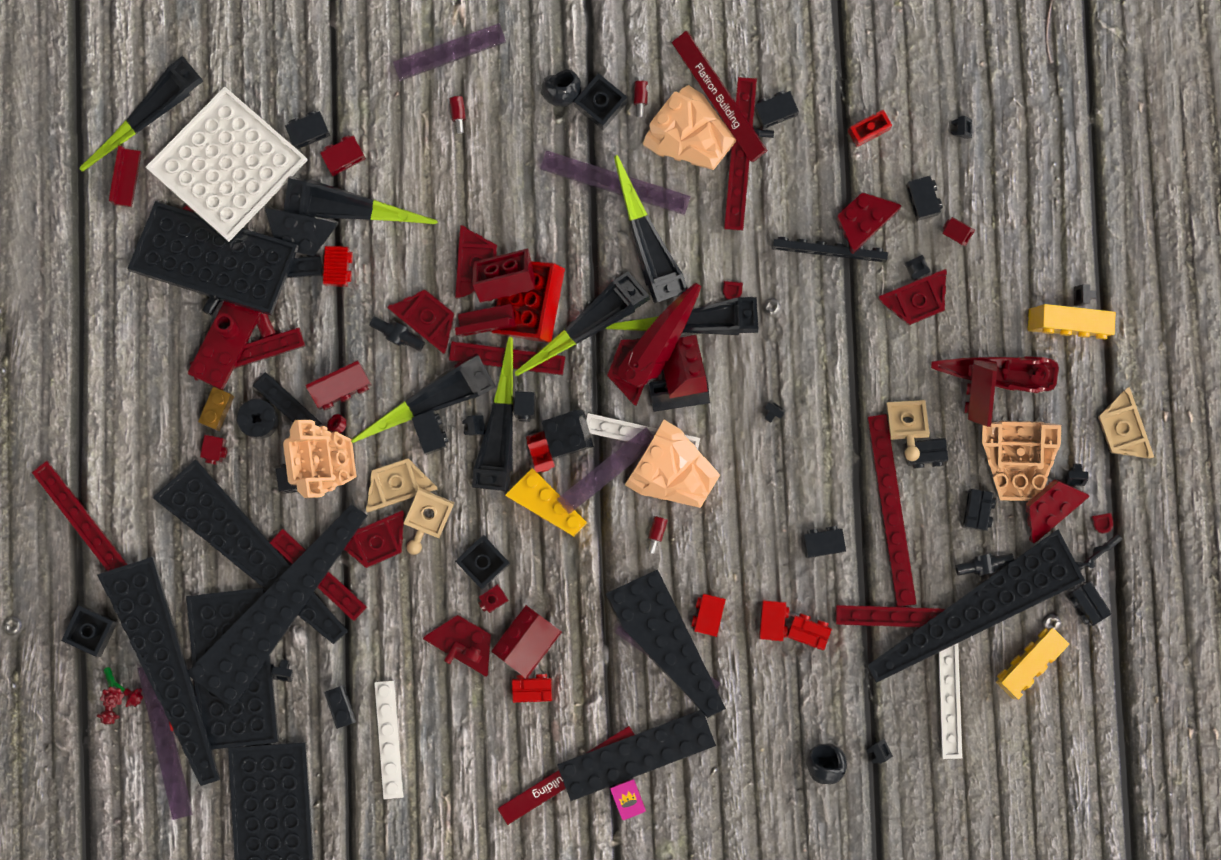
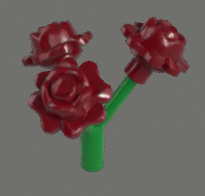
(114, 697)

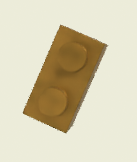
(216, 409)

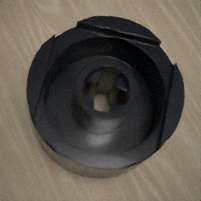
(254, 408)

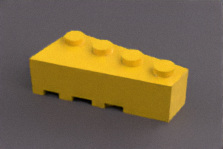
(1071, 321)
(541, 499)
(1031, 663)

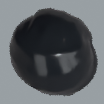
(561, 88)
(826, 763)

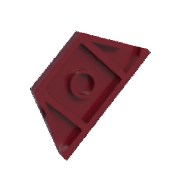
(864, 218)
(471, 249)
(918, 299)
(426, 317)
(631, 392)
(1051, 507)
(378, 540)
(467, 634)

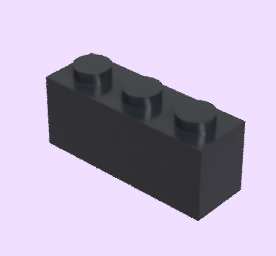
(661, 400)

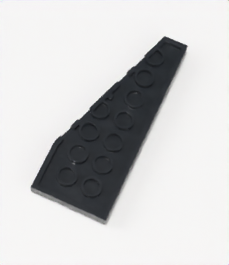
(655, 625)

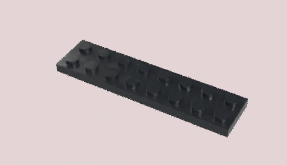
(636, 755)

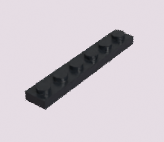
(821, 248)

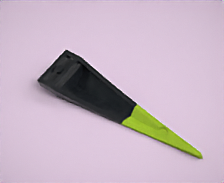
(166, 93)
(326, 201)
(658, 266)
(609, 307)
(722, 318)
(458, 384)
(496, 452)

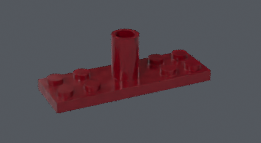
(224, 346)

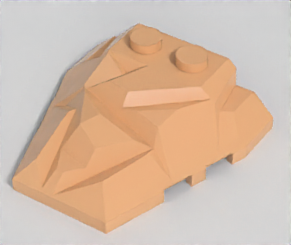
(689, 130)
(1020, 456)
(317, 459)
(673, 469)

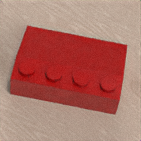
(537, 308)

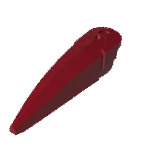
(658, 342)
(1013, 373)

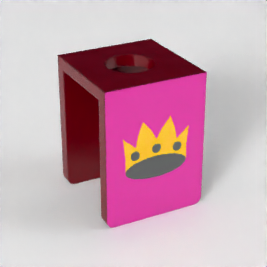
(628, 799)

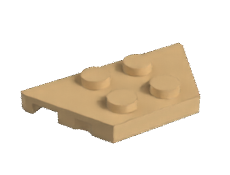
(1125, 428)
(396, 484)

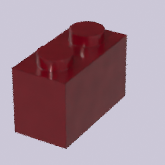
(342, 155)

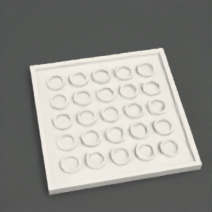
(226, 163)

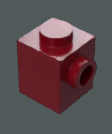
(958, 231)
(213, 449)
(493, 599)

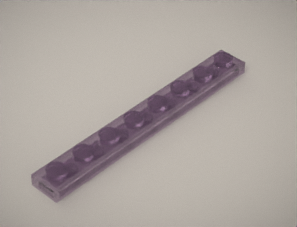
(610, 182)
(167, 752)

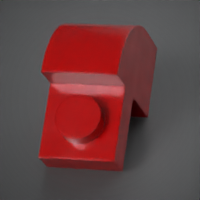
(540, 452)

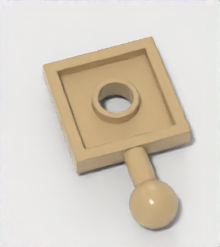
(901, 430)
(423, 524)

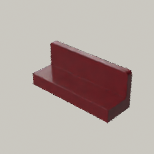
(125, 177)
(485, 320)

